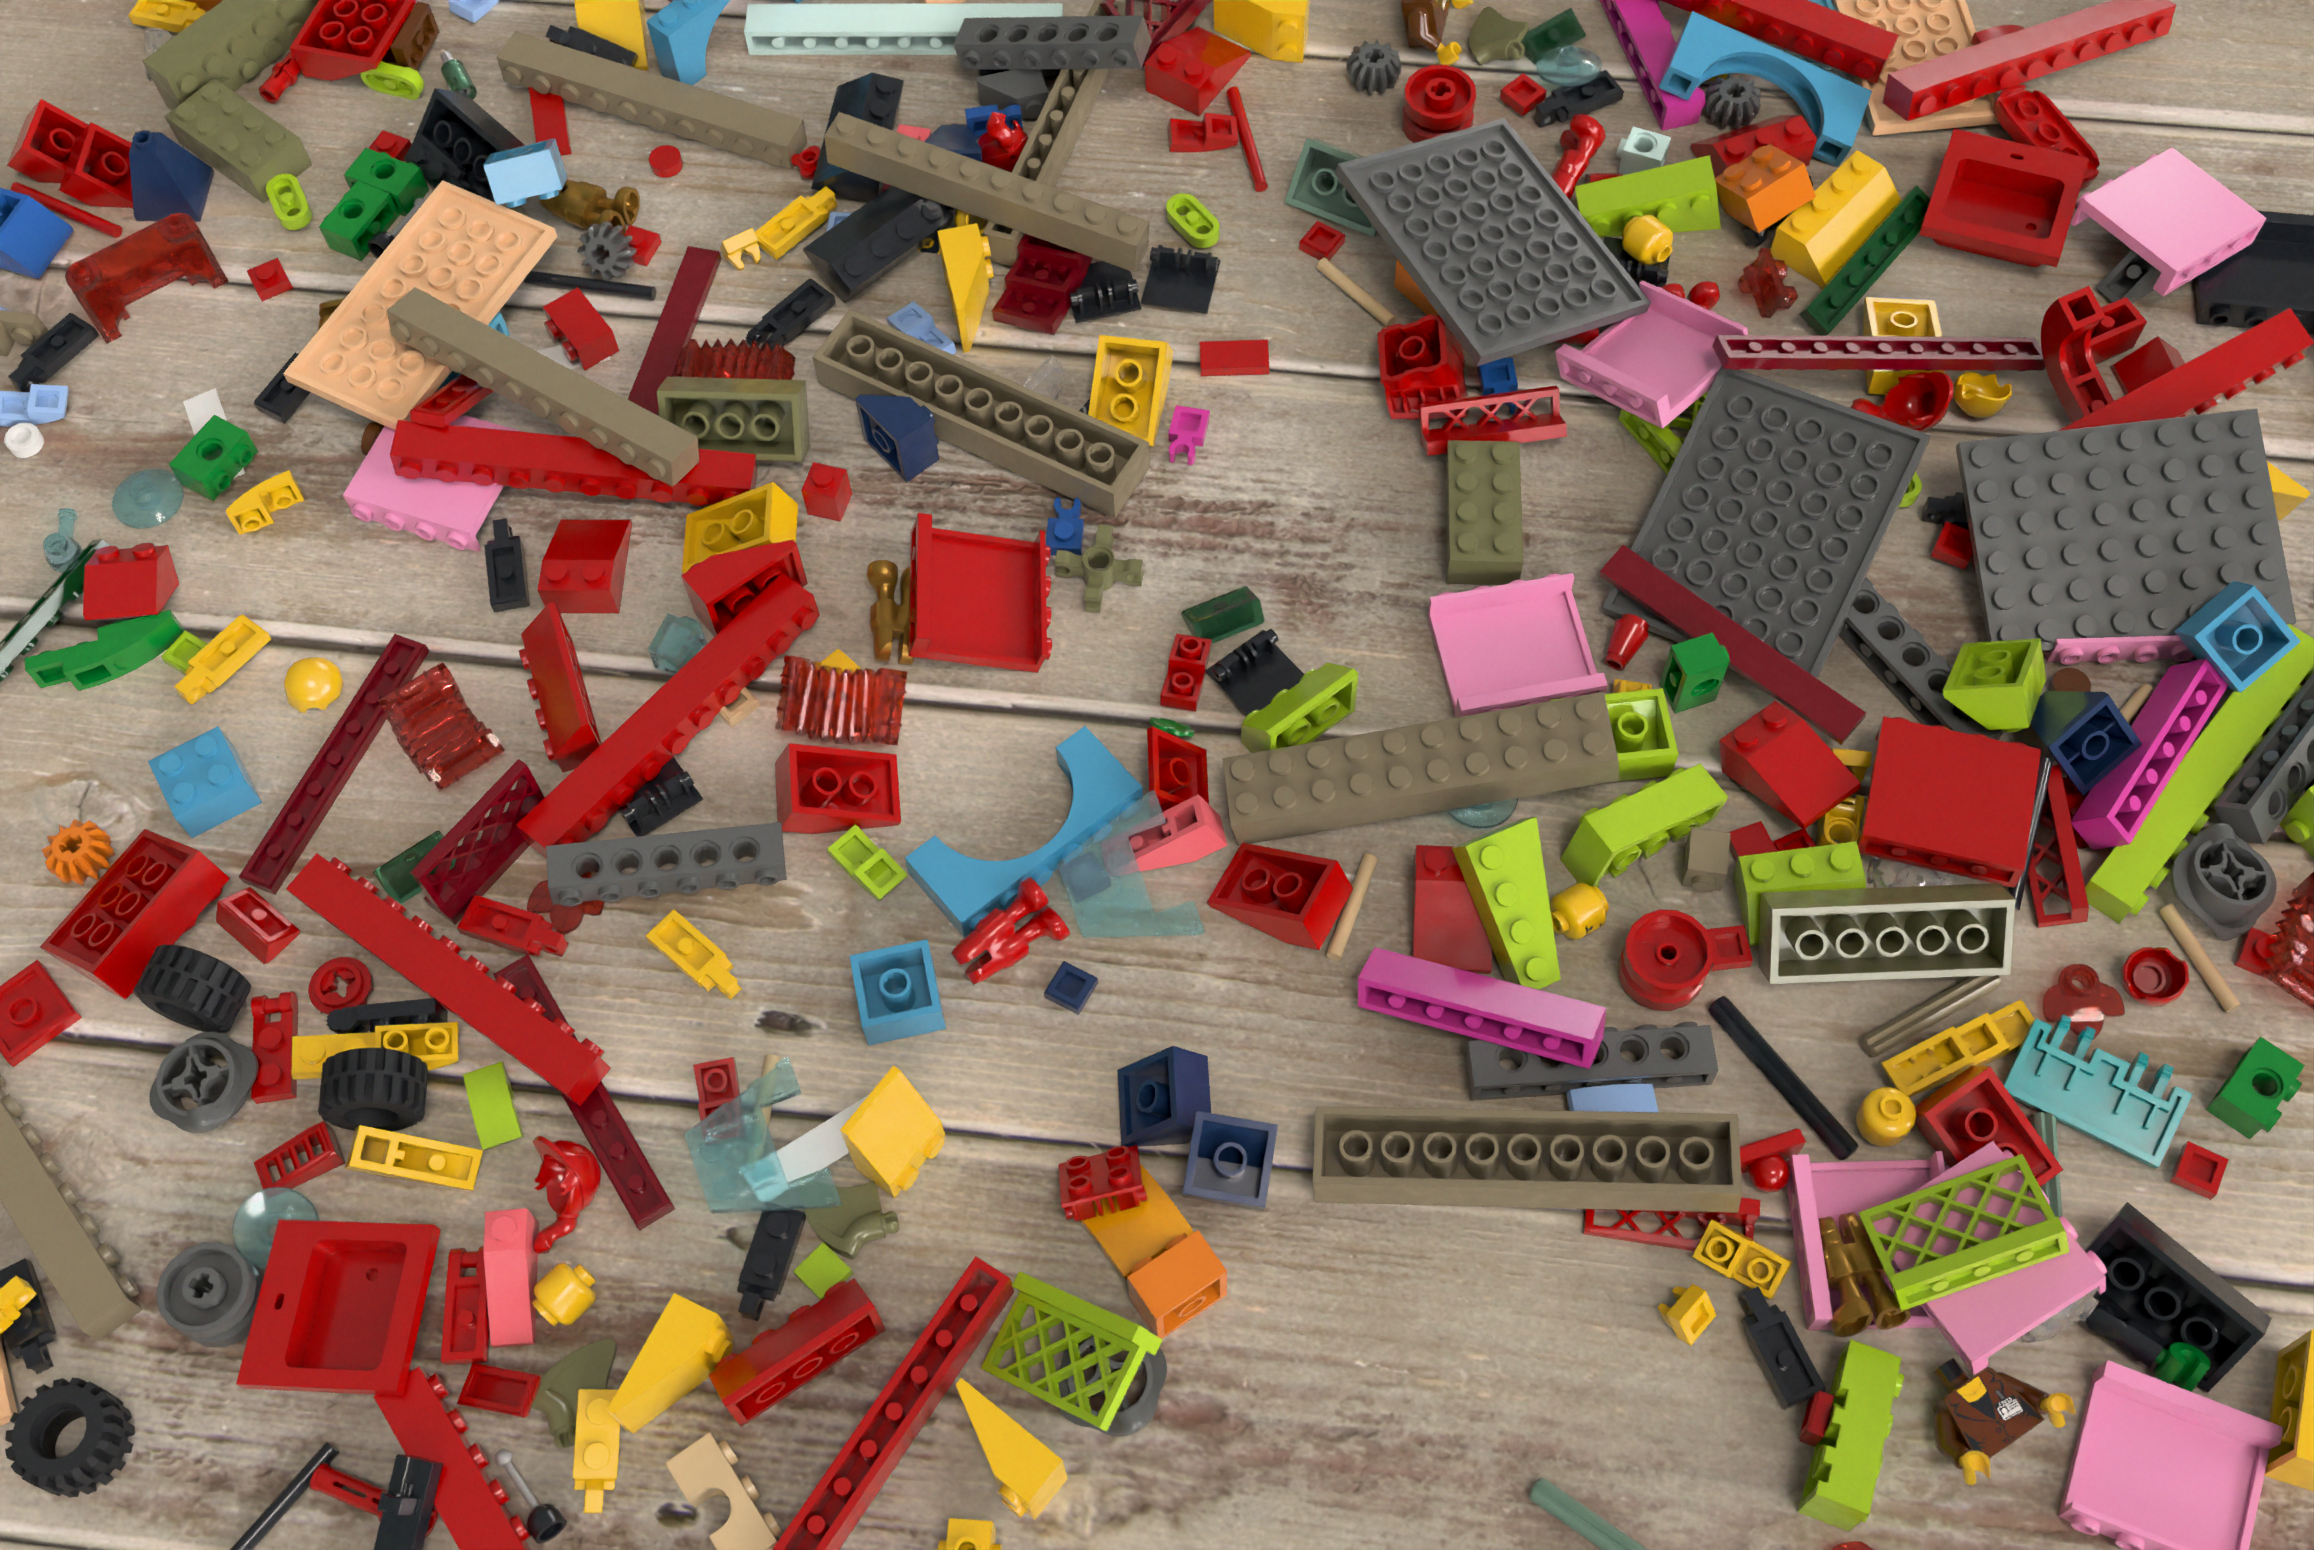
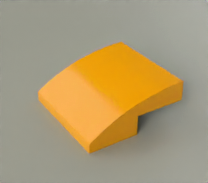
(1138, 1231)

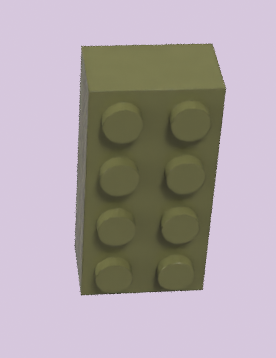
(237, 138)
(740, 414)
(1483, 512)

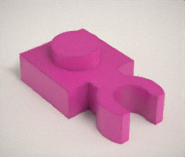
(1187, 431)

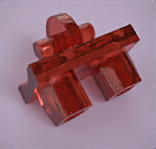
(1765, 283)

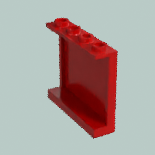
(978, 598)
(1950, 801)

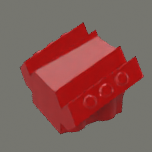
(1420, 366)

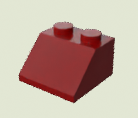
(45, 143)
(99, 169)
(128, 581)

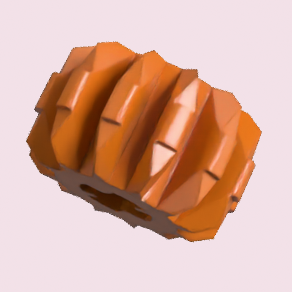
(78, 852)

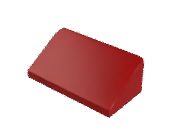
(255, 924)

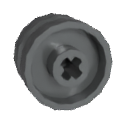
(210, 1294)

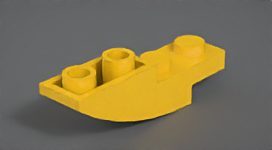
(431, 1042)

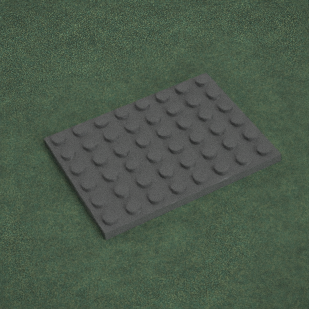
(1491, 240)
(1776, 512)
(2120, 526)

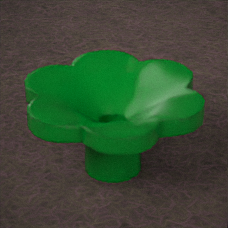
(1172, 727)

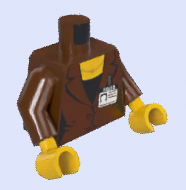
(1426, 23)
(1988, 1415)

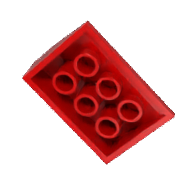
(348, 36)
(133, 908)

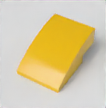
(1897, 318)

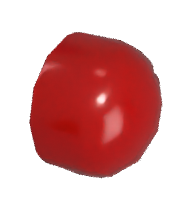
(2154, 976)

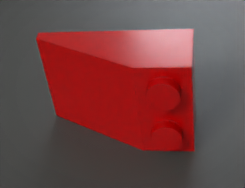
(1193, 68)
(586, 565)
(732, 580)
(1786, 765)
(835, 789)
(1283, 893)
(1444, 914)
(1977, 1111)

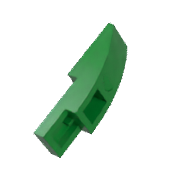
(117, 651)

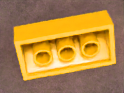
(1836, 221)

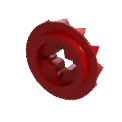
(325, 982)

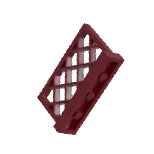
(1172, 21)
(484, 860)

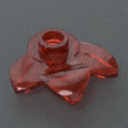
(563, 918)
(2083, 1005)

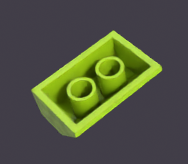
(1998, 682)
(1303, 711)
(1642, 734)
(1794, 870)

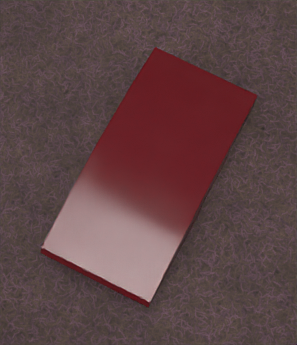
(1040, 285)

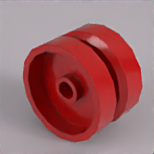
(1437, 102)
(1665, 960)

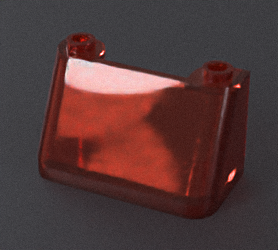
(140, 266)

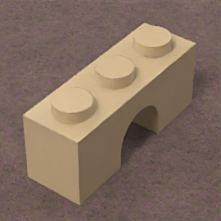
(707, 1472)

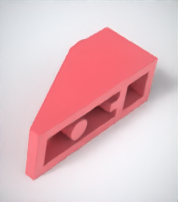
(1189, 834)
(511, 1276)

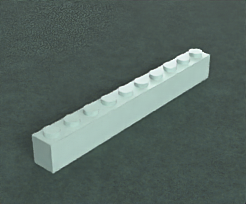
(871, 27)

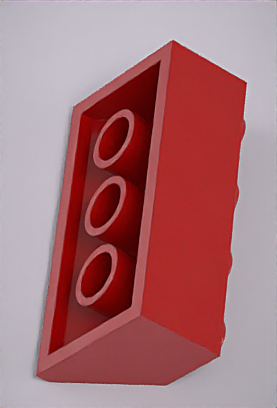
(560, 690)
(796, 1352)

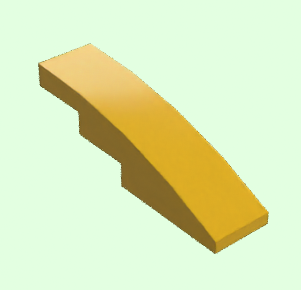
(1957, 1049)

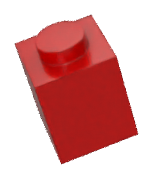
(826, 491)

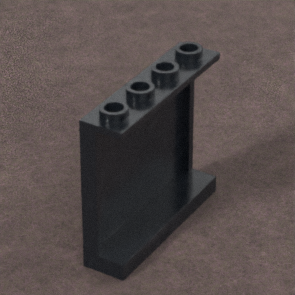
(2262, 277)

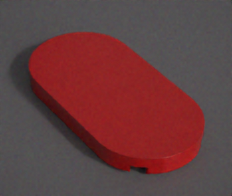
(2039, 123)

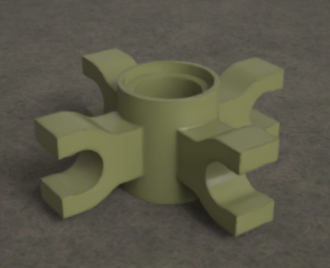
(1100, 580)

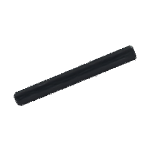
(1783, 1078)

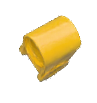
(1841, 822)

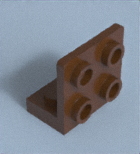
(413, 38)

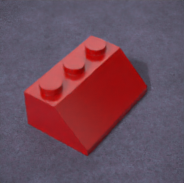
(1784, 132)

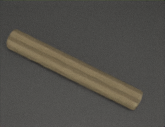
(1929, 1013)

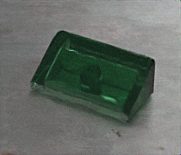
(1552, 34)
(1224, 615)
(396, 874)

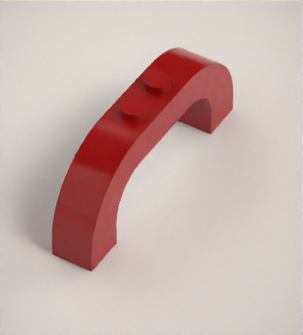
(2068, 353)

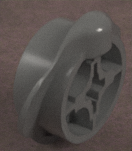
(2217, 890)
(215, 1088)
(1129, 1418)

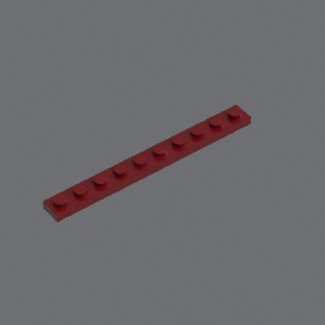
(1878, 353)

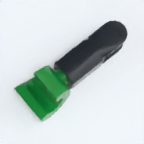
(2178, 1363)

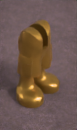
(588, 204)
(886, 617)
(1855, 1263)

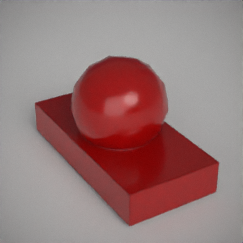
(1767, 1160)

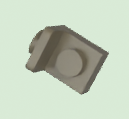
(19, 327)

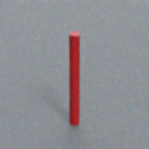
(1247, 139)
(69, 210)

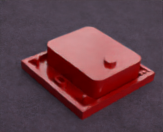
(2004, 199)
(339, 1307)

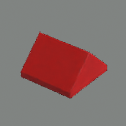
(2146, 364)
(1175, 769)

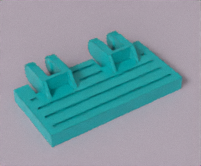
(2093, 1092)

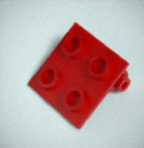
(1099, 1177)

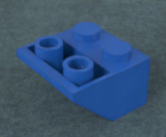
(29, 234)

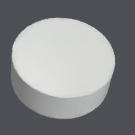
(24, 440)

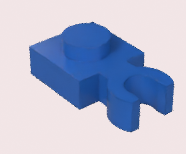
(978, 117)
(1498, 377)
(1066, 529)

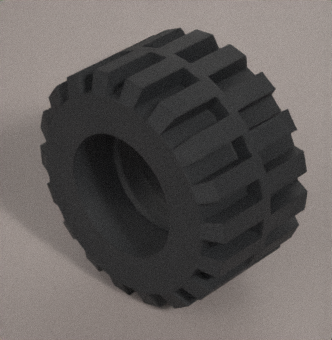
(192, 988)
(373, 1089)
(44, 1419)

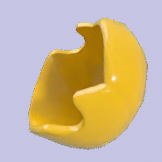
(1980, 395)
(312, 683)

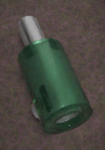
(457, 75)

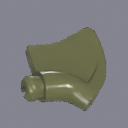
(1496, 37)
(854, 1222)
(557, 1395)

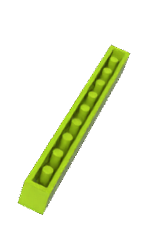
(2197, 784)

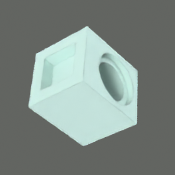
(1642, 151)

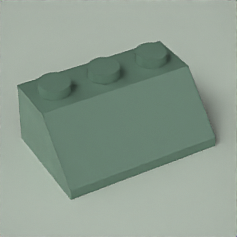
(1320, 191)

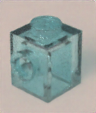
(676, 643)

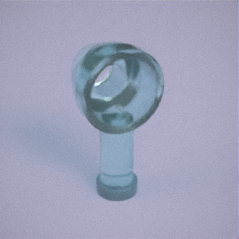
(60, 547)

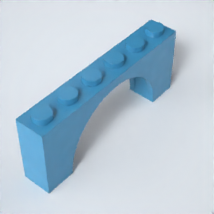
(682, 36)
(1828, 101)
(972, 887)

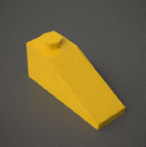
(413, 1158)

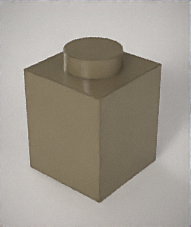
(1705, 860)

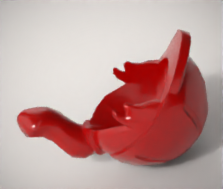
(1001, 144)
(1914, 402)
(571, 1184)

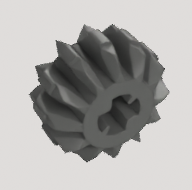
(1373, 67)
(1732, 101)
(598, 258)

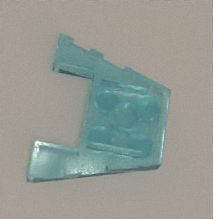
(1109, 887)
(740, 1160)

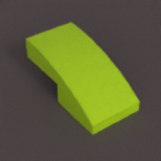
(866, 863)
(493, 1105)

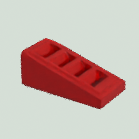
(330, 1158)

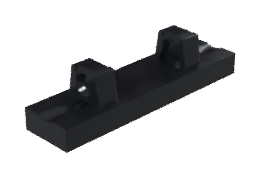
(407, 1503)

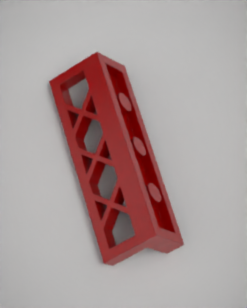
(1509, 430)
(2067, 859)
(1746, 1217)

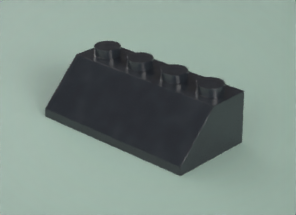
(871, 99)
(466, 134)
(876, 239)
(2175, 1293)

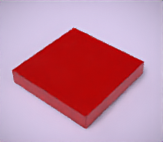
(32, 1012)

